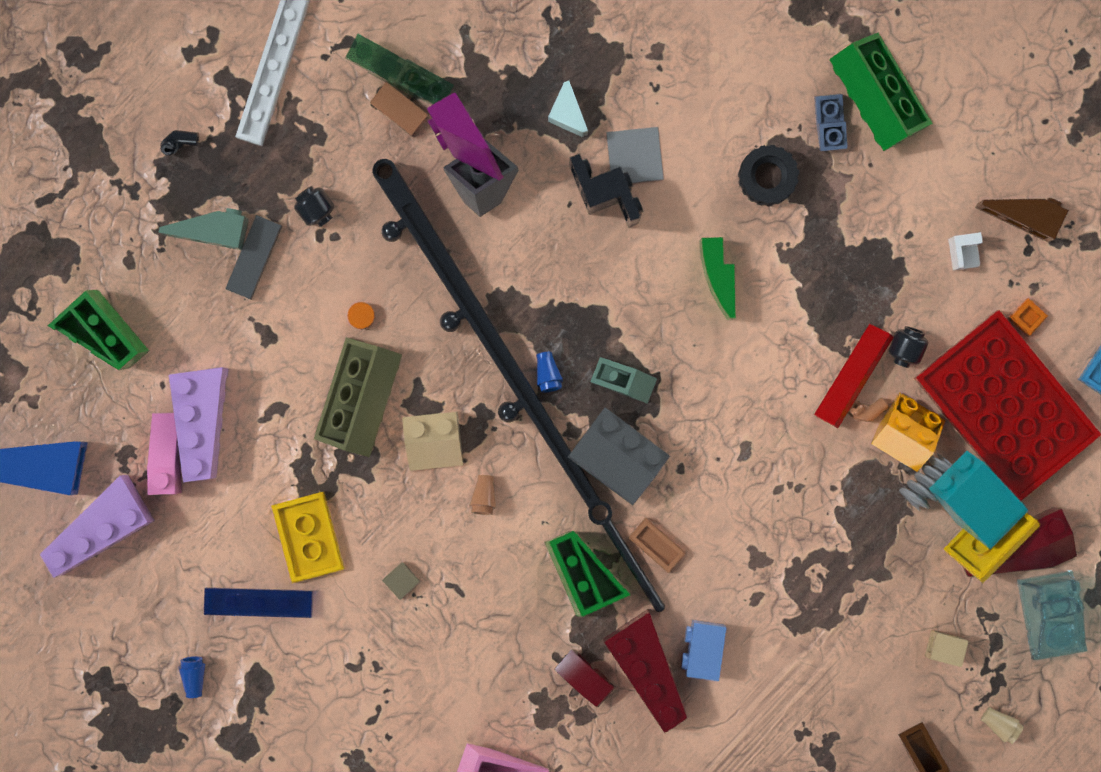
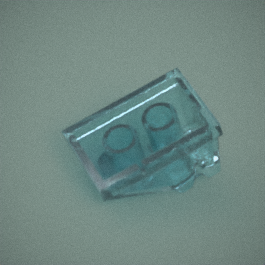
(1053, 614)

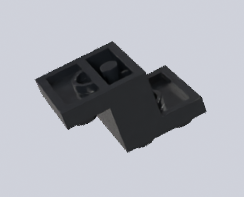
(605, 190)

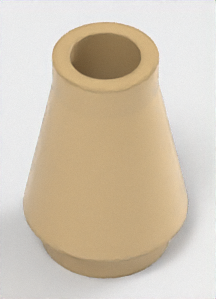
(1002, 725)

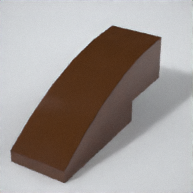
(922, 750)

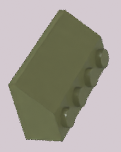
(357, 397)

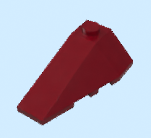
(1045, 547)

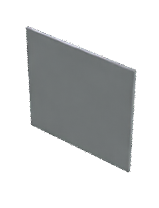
(636, 153)

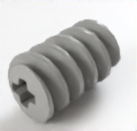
(919, 490)

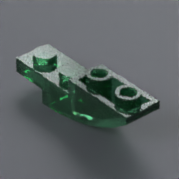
(398, 71)

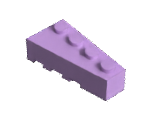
(103, 524)

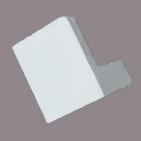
(965, 251)

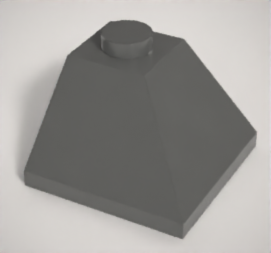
(478, 189)

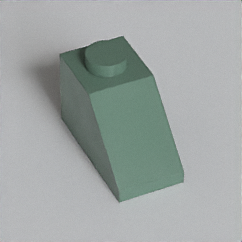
(623, 380)

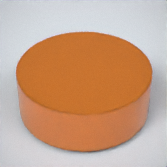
(361, 315)

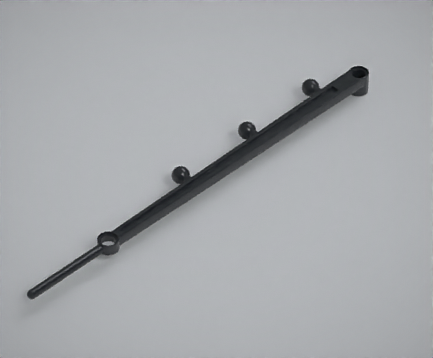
(428, 240)

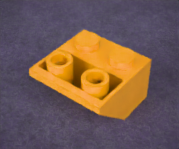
(909, 432)

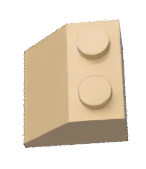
(432, 441)

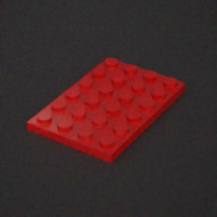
(1007, 405)

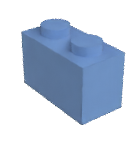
(704, 650)

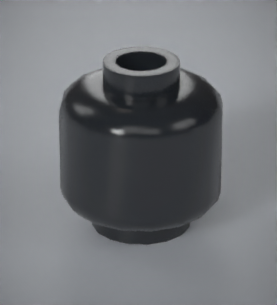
(314, 206)
(908, 346)

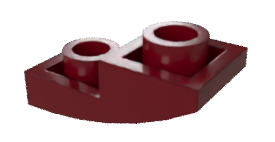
(584, 678)

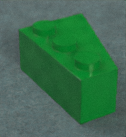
(101, 330)
(583, 575)

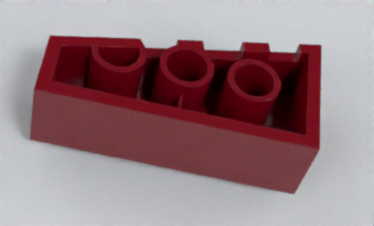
(646, 667)

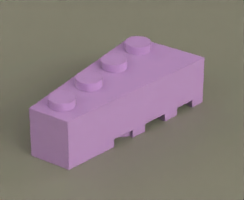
(198, 420)

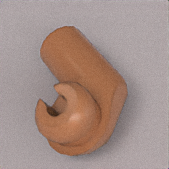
(868, 412)

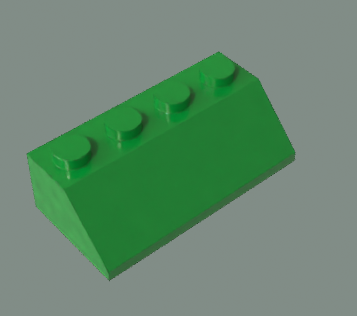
(880, 91)

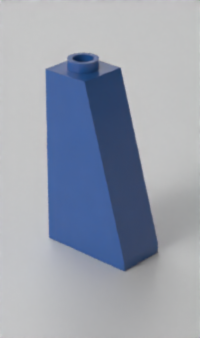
(45, 466)

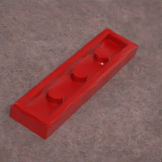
(853, 376)

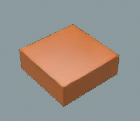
(1028, 317)

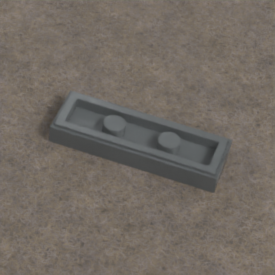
(253, 257)

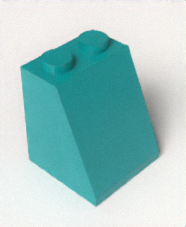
(978, 500)

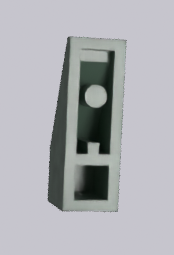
(216, 228)

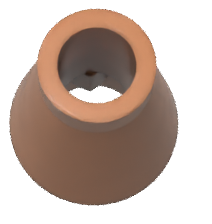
(483, 496)

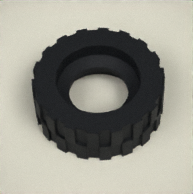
(773, 155)

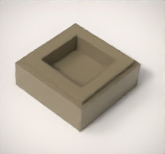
(401, 580)

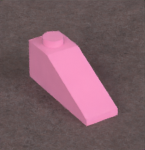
(163, 456)

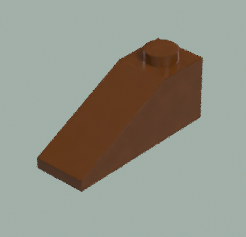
(1035, 216)

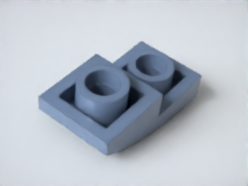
(830, 122)

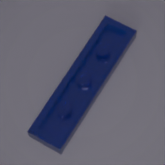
(258, 602)

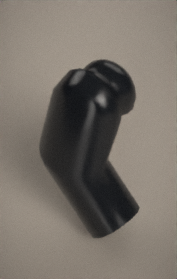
(177, 139)

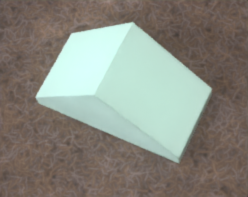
(567, 113)

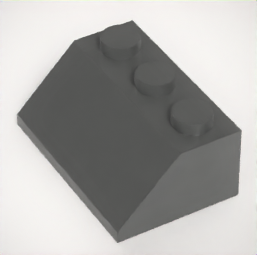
(619, 456)

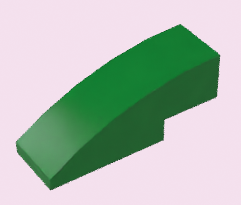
(719, 275)

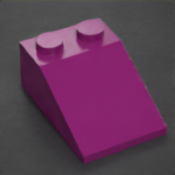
(461, 135)

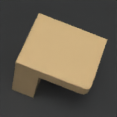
(946, 648)

